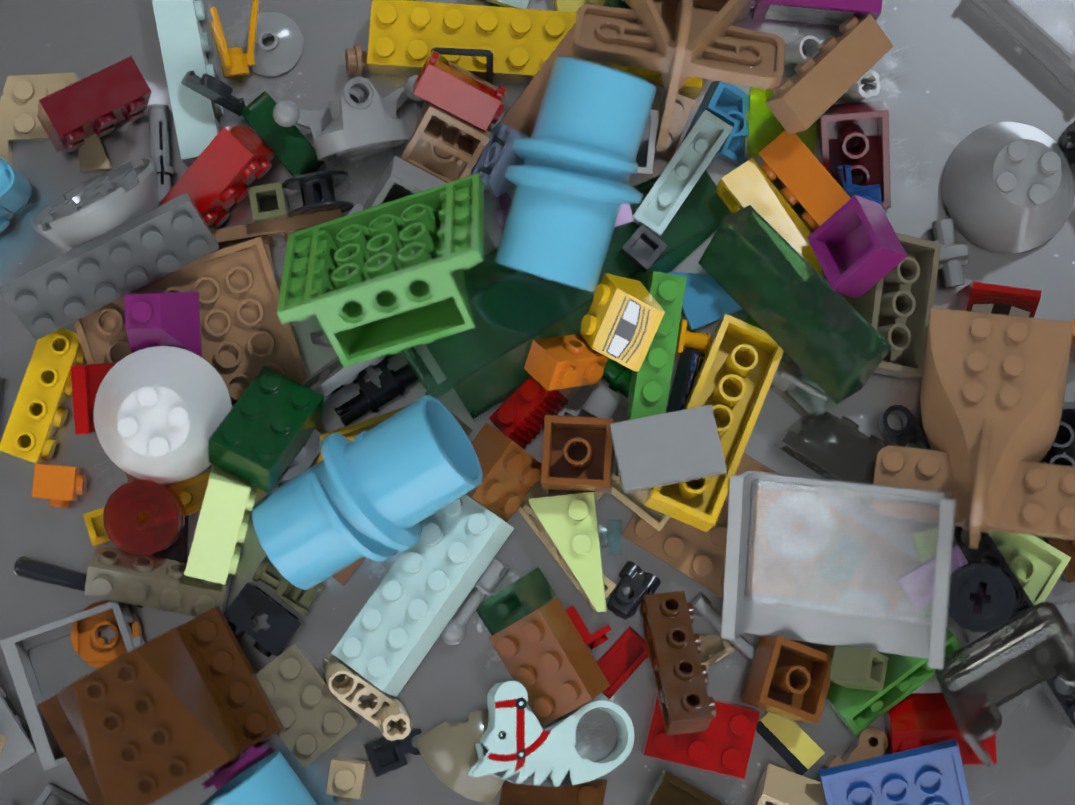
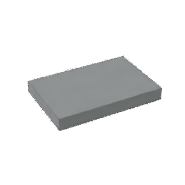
(667, 448)

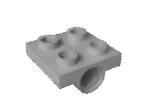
(594, 402)

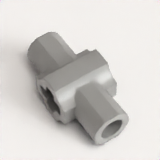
(953, 253)

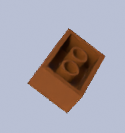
(550, 662)

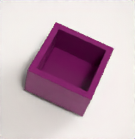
(857, 247)

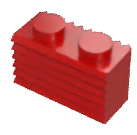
(525, 411)

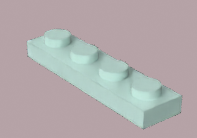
(682, 173)

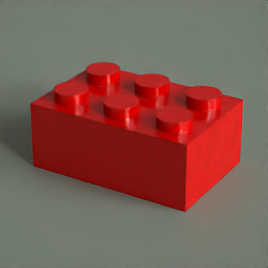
(224, 173)
(720, 749)

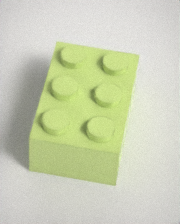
(220, 526)

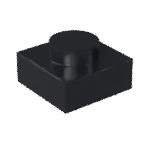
(643, 248)

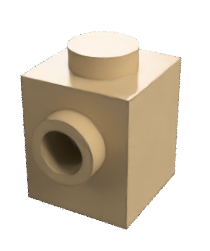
(346, 779)

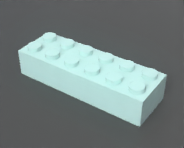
(422, 594)

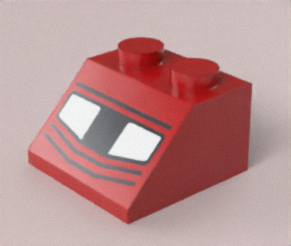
(998, 299)

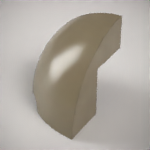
(452, 752)

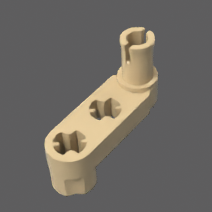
(384, 709)

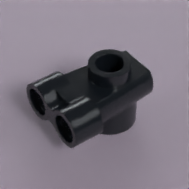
(633, 585)

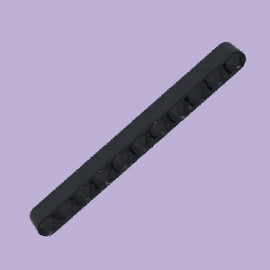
(913, 433)

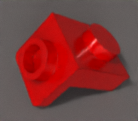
(592, 639)

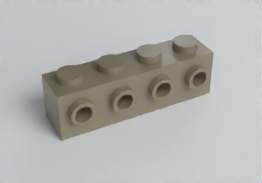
(151, 583)

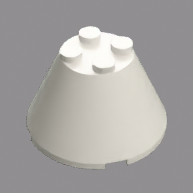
(160, 413)

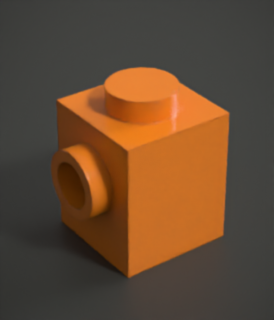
(58, 484)

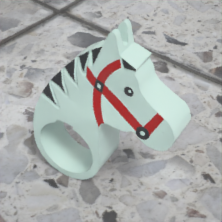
(526, 754)

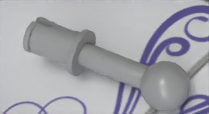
(487, 583)

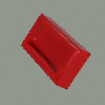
(622, 659)

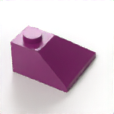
(163, 320)

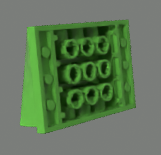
(388, 271)

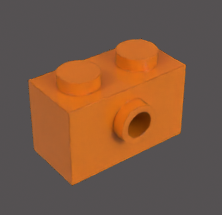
(564, 362)

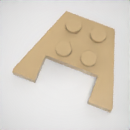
(21, 123)

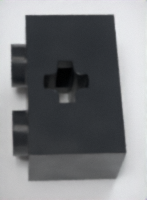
(282, 622)

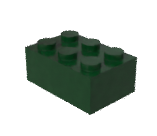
(265, 429)

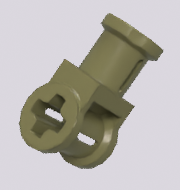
(284, 589)

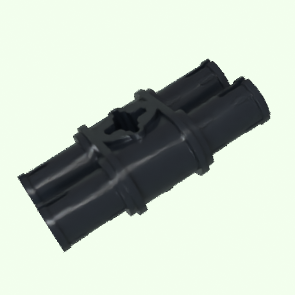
(370, 395)

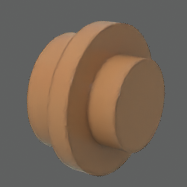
(355, 61)

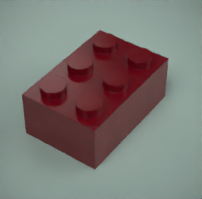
(94, 105)

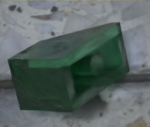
(515, 601)

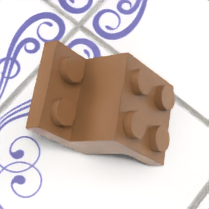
(445, 142)

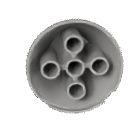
(1008, 187)
(100, 205)

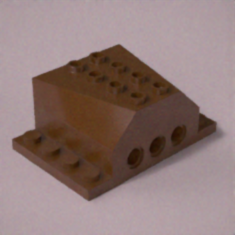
(161, 714)

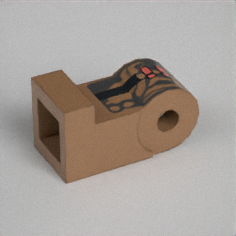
(866, 745)

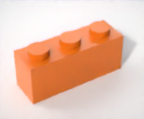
(803, 178)

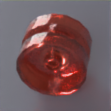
(129, 531)

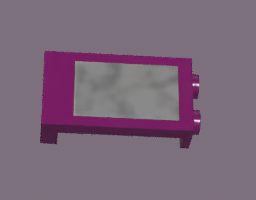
(814, 12)

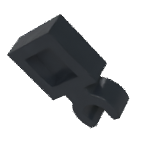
(390, 755)

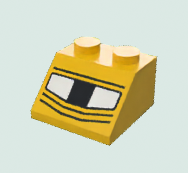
(622, 320)

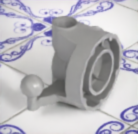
(353, 122)

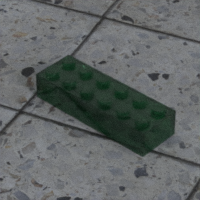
(794, 304)

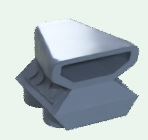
(496, 159)

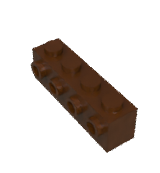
(676, 663)

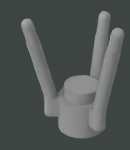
(788, 378)

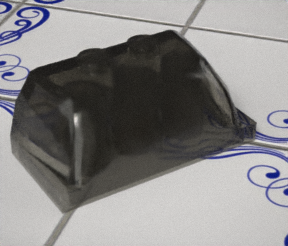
(832, 447)

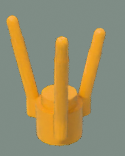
(233, 60)

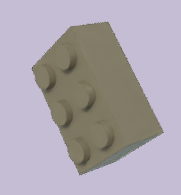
(305, 705)

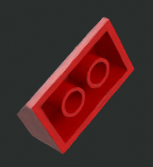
(927, 720)

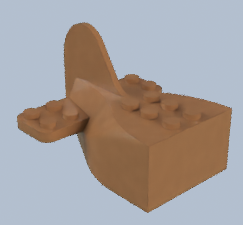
(680, 42)
(990, 418)

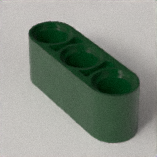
(287, 142)

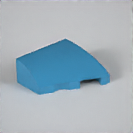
(730, 106)
(705, 300)

